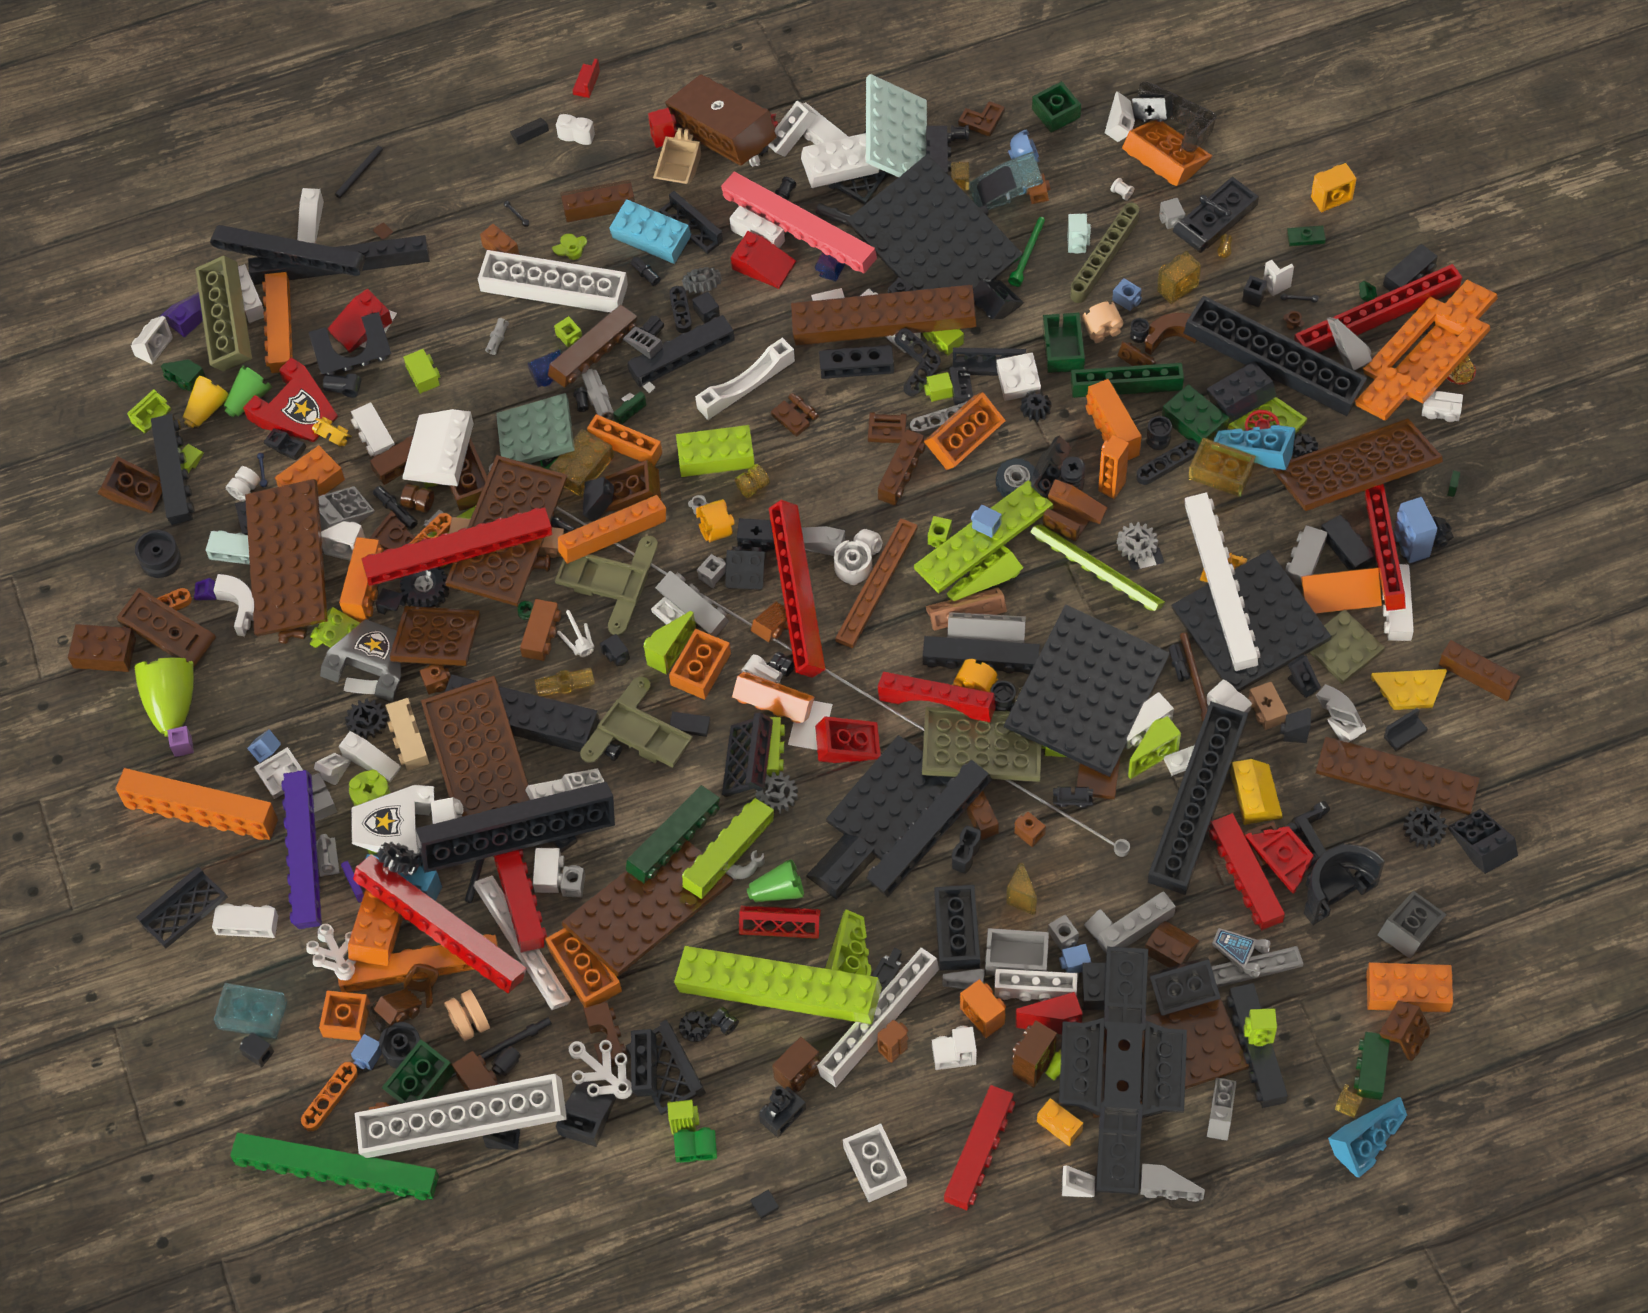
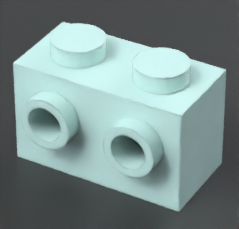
(1078, 233)

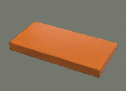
(1342, 590)

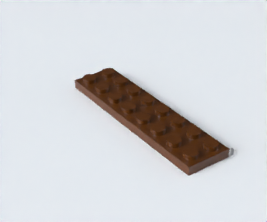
(1397, 775)

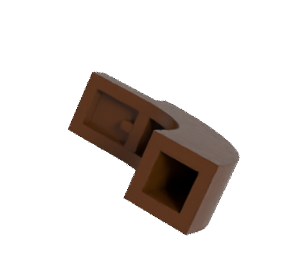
(1164, 327)

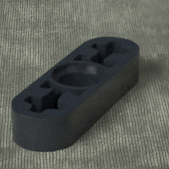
(680, 315)

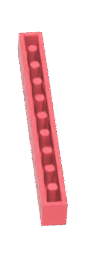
(799, 222)

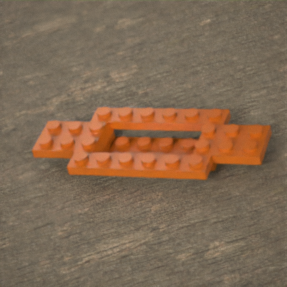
(1434, 357)

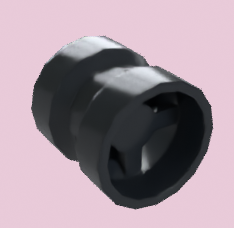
(1139, 330)
(782, 664)
(724, 1021)

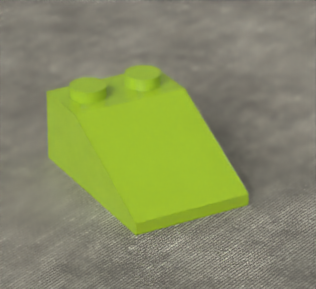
(668, 642)
(1159, 741)

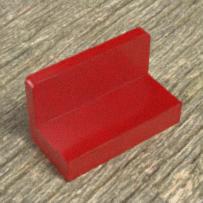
(586, 79)

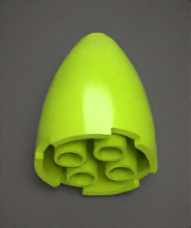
(166, 691)

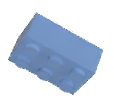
(1414, 530)

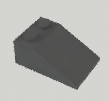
(1411, 924)

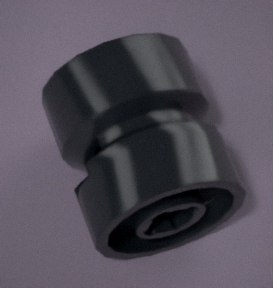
(1159, 432)
(1004, 695)

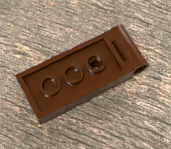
(159, 623)

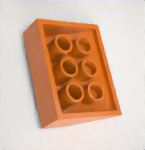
(1161, 150)

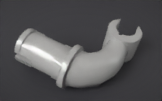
(740, 872)

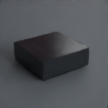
(764, 1204)

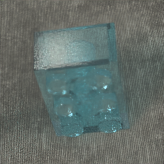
(250, 1010)

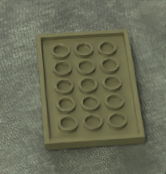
(956, 739)

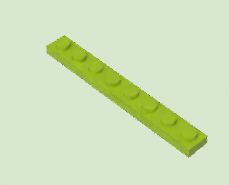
(1102, 570)

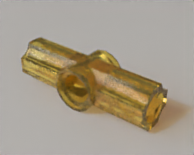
(575, 680)

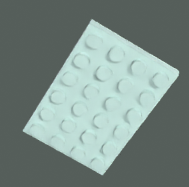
(894, 126)

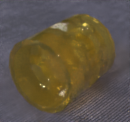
(752, 480)

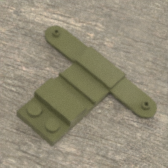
(612, 580)
(637, 729)

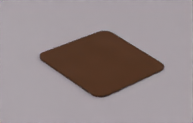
(382, 230)

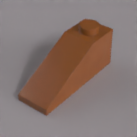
(1075, 502)

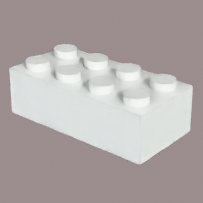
(836, 161)

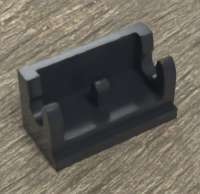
(961, 385)

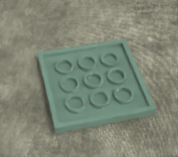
(536, 430)

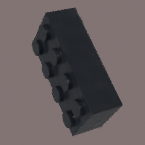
(957, 927)

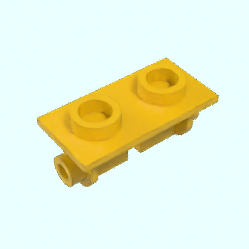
(338, 434)

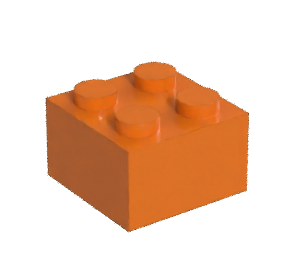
(983, 1008)
(344, 1015)

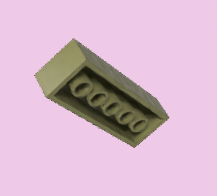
(223, 313)

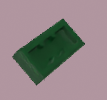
(1306, 235)
(630, 408)

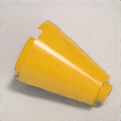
(203, 402)

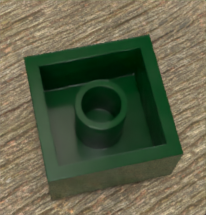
(1056, 106)

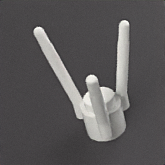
(583, 646)

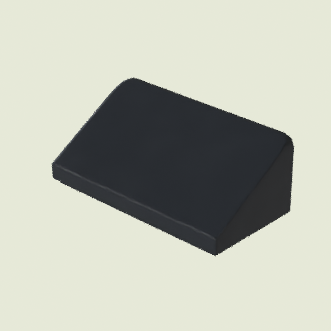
(529, 130)

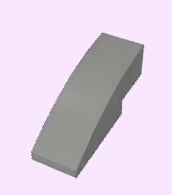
(1338, 705)

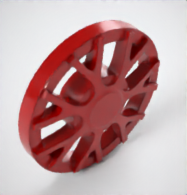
(1261, 422)

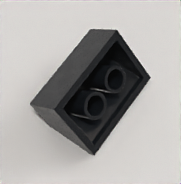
(842, 865)

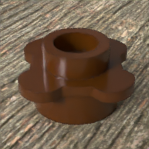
(1293, 315)

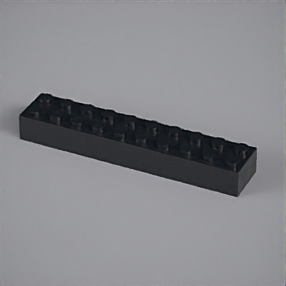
(1275, 355)
(1197, 798)
(515, 827)

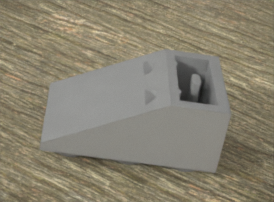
(342, 506)

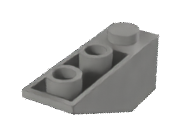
(1221, 1109)
(1162, 1181)

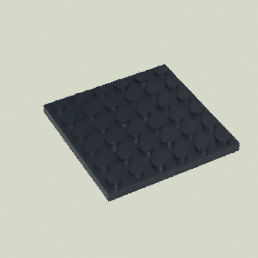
(1277, 615)

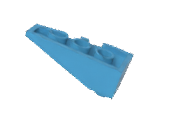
(1270, 446)
(1363, 1138)

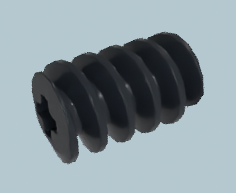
(1073, 472)

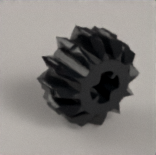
(1036, 406)

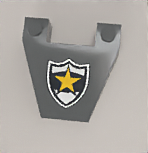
(368, 649)

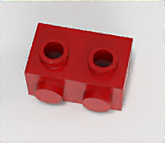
(661, 126)

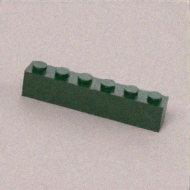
(1130, 379)
(673, 834)

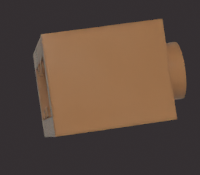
(1267, 705)

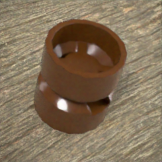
(415, 497)

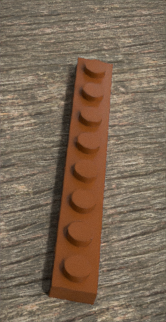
(876, 583)

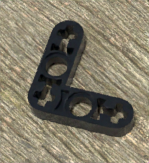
(924, 363)

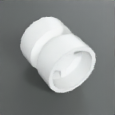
(244, 481)

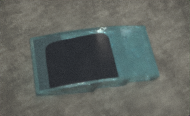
(1006, 181)

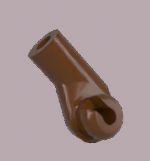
(297, 633)

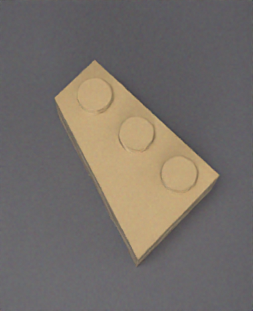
(407, 735)

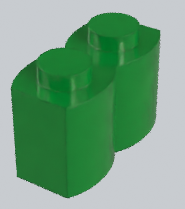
(695, 1145)

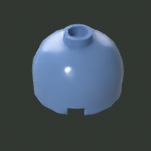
(1022, 145)

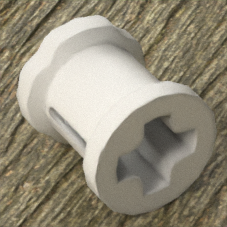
(1122, 189)

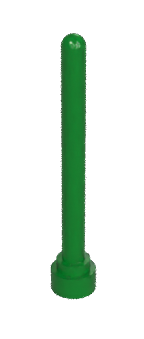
(1016, 277)

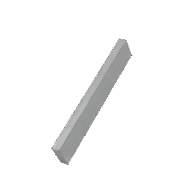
(1270, 964)

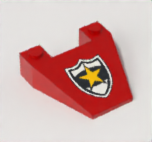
(294, 406)

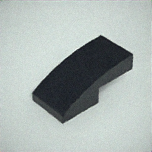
(282, 443)

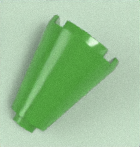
(244, 388)
(777, 884)

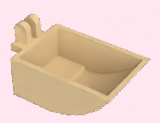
(678, 158)

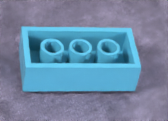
(650, 231)

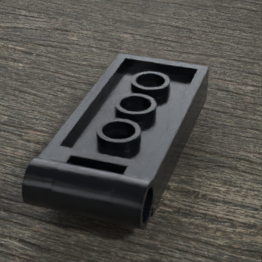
(1207, 223)

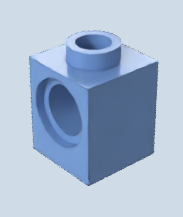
(1127, 288)

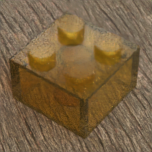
(1178, 277)

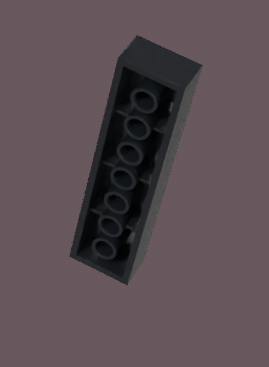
(543, 718)

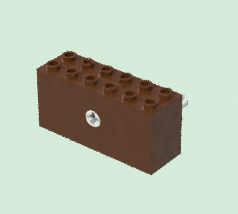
(722, 120)

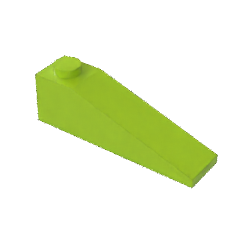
(992, 571)
(849, 947)

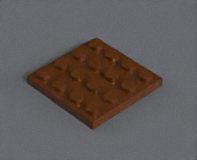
(435, 636)

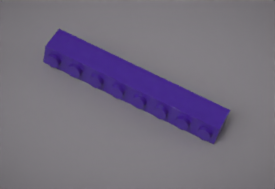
(301, 849)

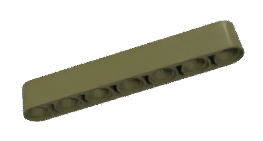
(1110, 243)

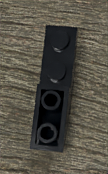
(1049, 466)

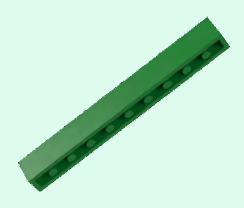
(334, 1166)

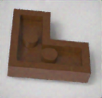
(985, 122)

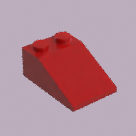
(761, 260)
(349, 327)
(847, 740)
(1050, 1012)

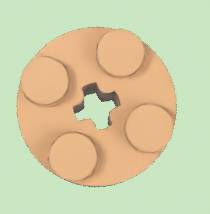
(1102, 321)

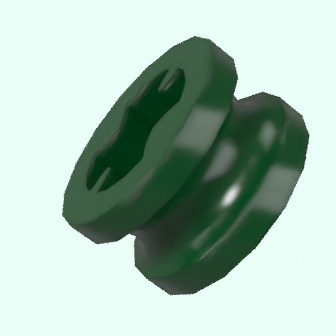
(522, 606)

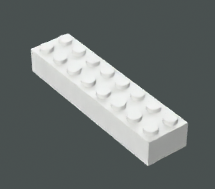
(552, 281)

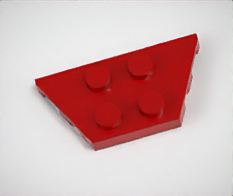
(1283, 854)

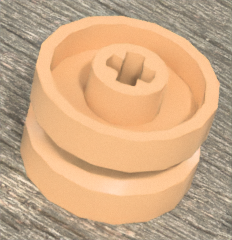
(464, 1016)

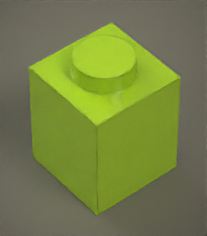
(939, 387)

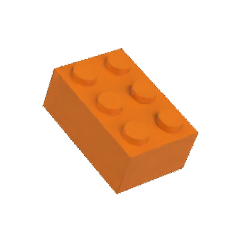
(316, 466)
(700, 664)

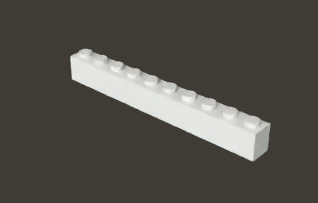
(1221, 582)

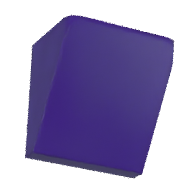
(204, 590)

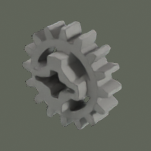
(1137, 541)

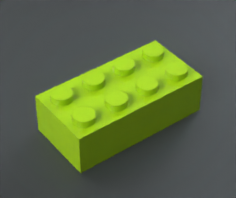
(715, 451)

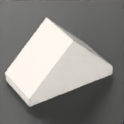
(1077, 1183)

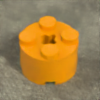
(715, 520)
(976, 676)

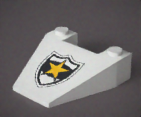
(391, 818)

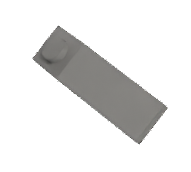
(1351, 348)
(822, 539)

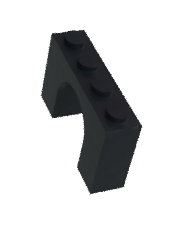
(330, 360)

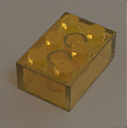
(585, 462)
(1221, 467)

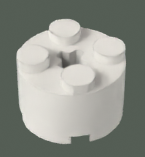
(852, 561)

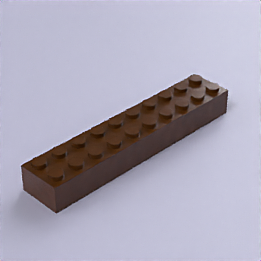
(883, 314)

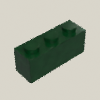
(1371, 1066)

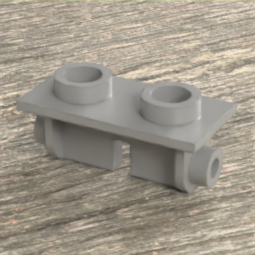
(327, 856)

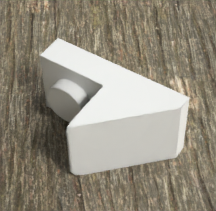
(1345, 731)
(332, 767)

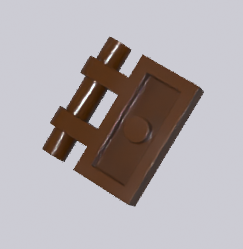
(790, 418)

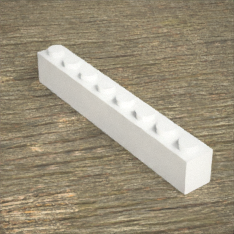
(890, 1005)

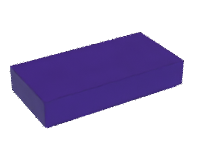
(355, 887)

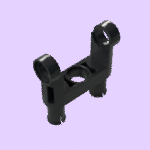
(1301, 826)

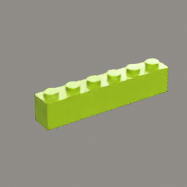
(727, 848)

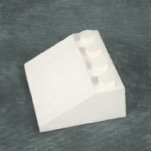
(439, 447)

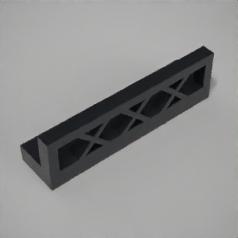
(699, 222)
(982, 365)

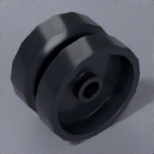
(158, 553)

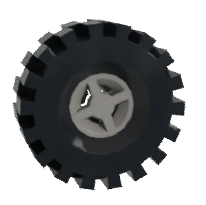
(415, 590)

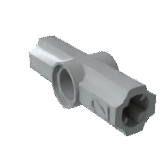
(597, 394)

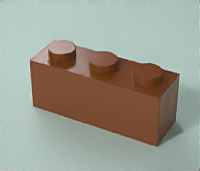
(540, 630)

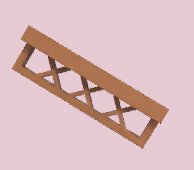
(984, 602)

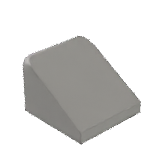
(1098, 923)

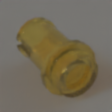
(1224, 249)

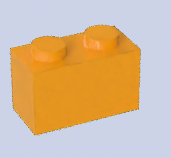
(1060, 1122)

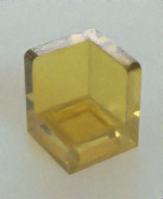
(1348, 1102)

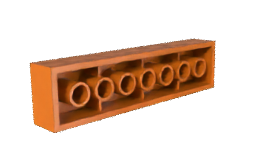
(197, 804)

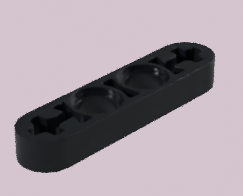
(1169, 464)

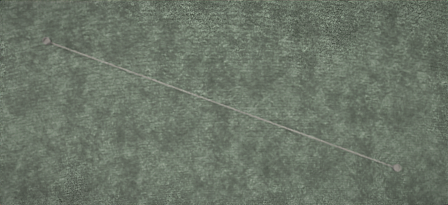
(1121, 846)

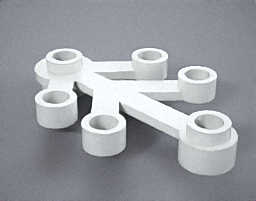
(342, 969)
(602, 1072)

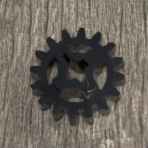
(375, 714)
(1432, 822)
(398, 858)

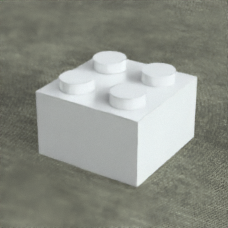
(1018, 376)

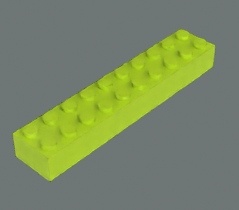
(778, 984)

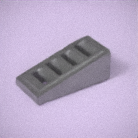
(654, 348)
(963, 979)

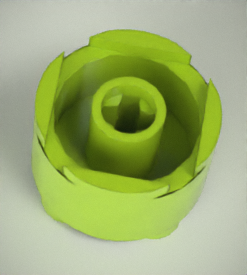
(367, 787)

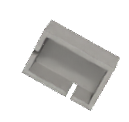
(1016, 950)

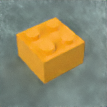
(1333, 187)

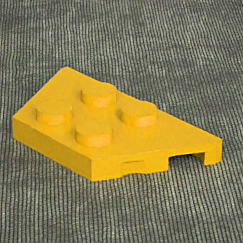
(1410, 688)

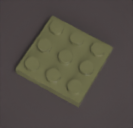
(1348, 649)

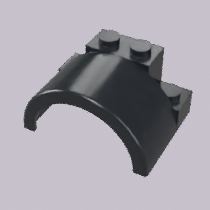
(1333, 880)

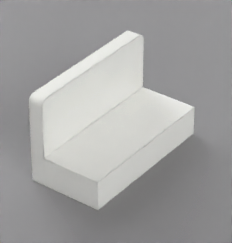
(1276, 278)

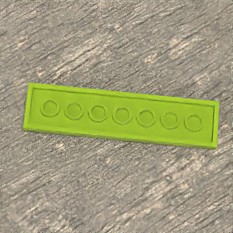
(971, 547)

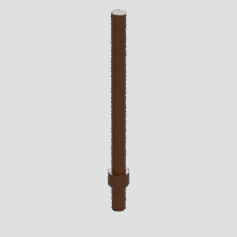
(1194, 674)

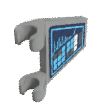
(1239, 949)

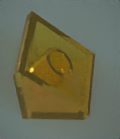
(1021, 892)

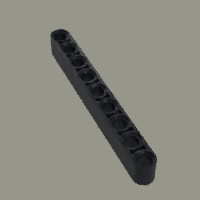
(288, 250)

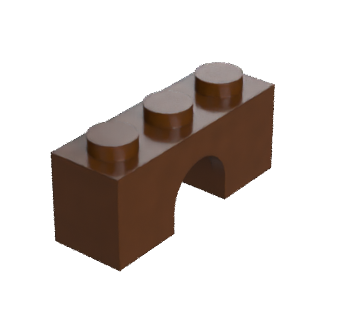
(601, 1019)

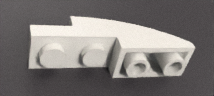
(568, 782)

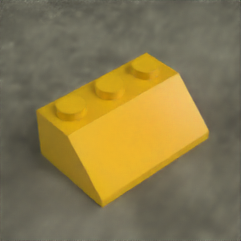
(1255, 791)

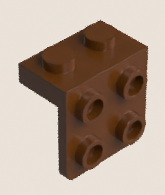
(1064, 523)
(1407, 1027)

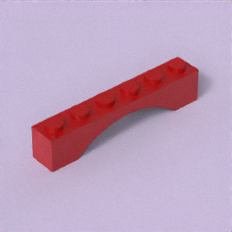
(973, 703)

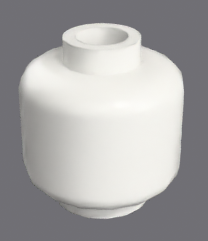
(871, 539)

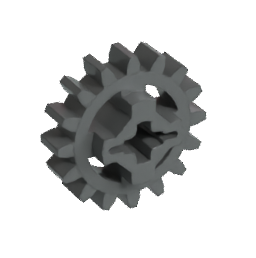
(701, 280)
(777, 790)

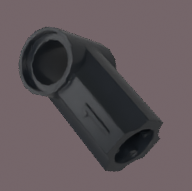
(652, 326)
(346, 385)

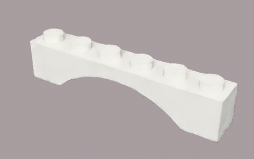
(719, 397)

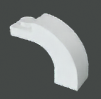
(236, 591)

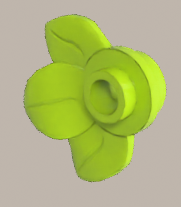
(570, 246)

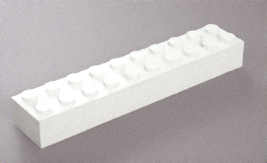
(460, 1116)

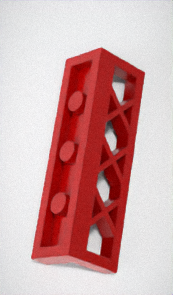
(779, 914)

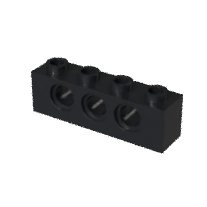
(849, 368)

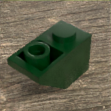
(183, 373)

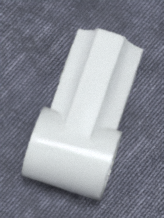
(758, 667)

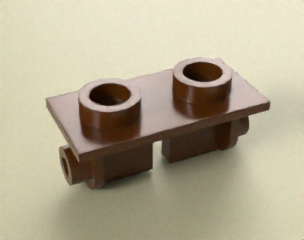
(1134, 356)

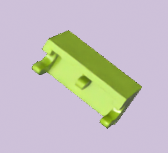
(149, 407)

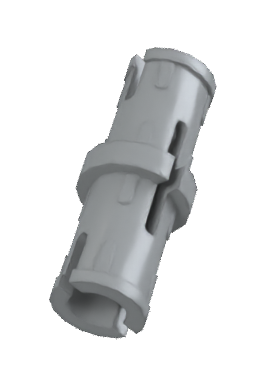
(497, 336)

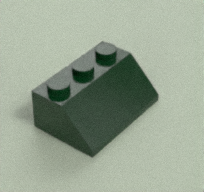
(419, 1075)

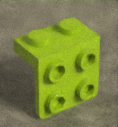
(334, 629)

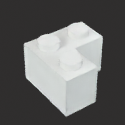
(955, 1050)

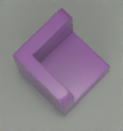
(180, 741)

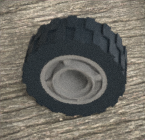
(1012, 470)

